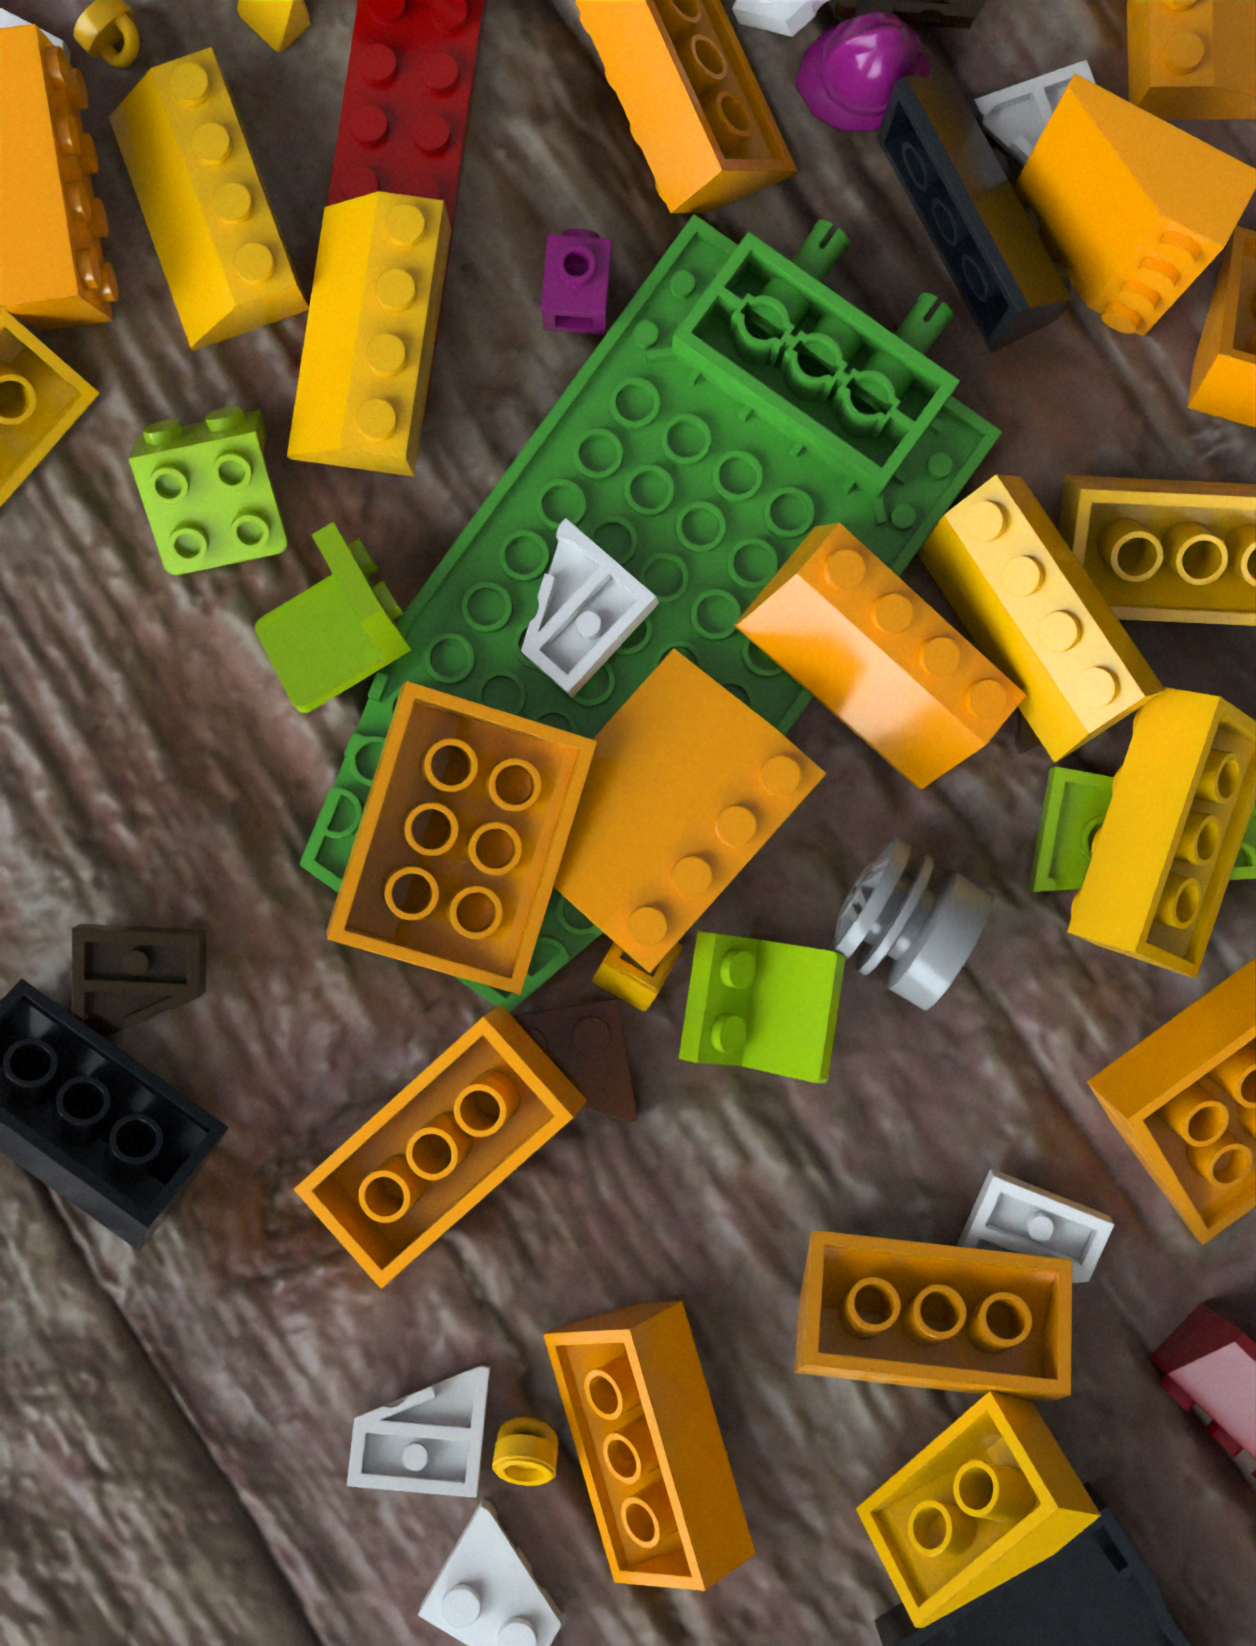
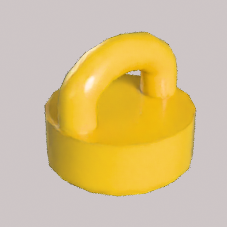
(103, 27)
(523, 1457)

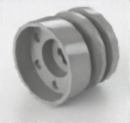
(918, 928)

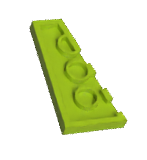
(1070, 818)

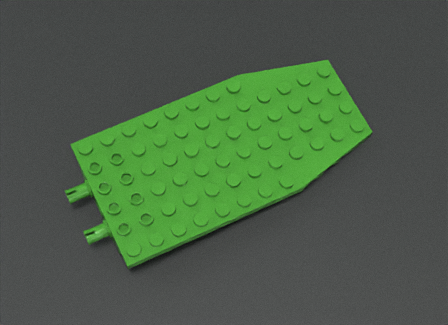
(699, 458)

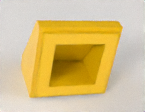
(275, 20)
(629, 980)

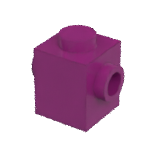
(576, 282)

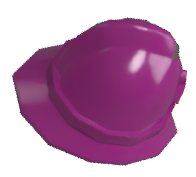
(854, 67)

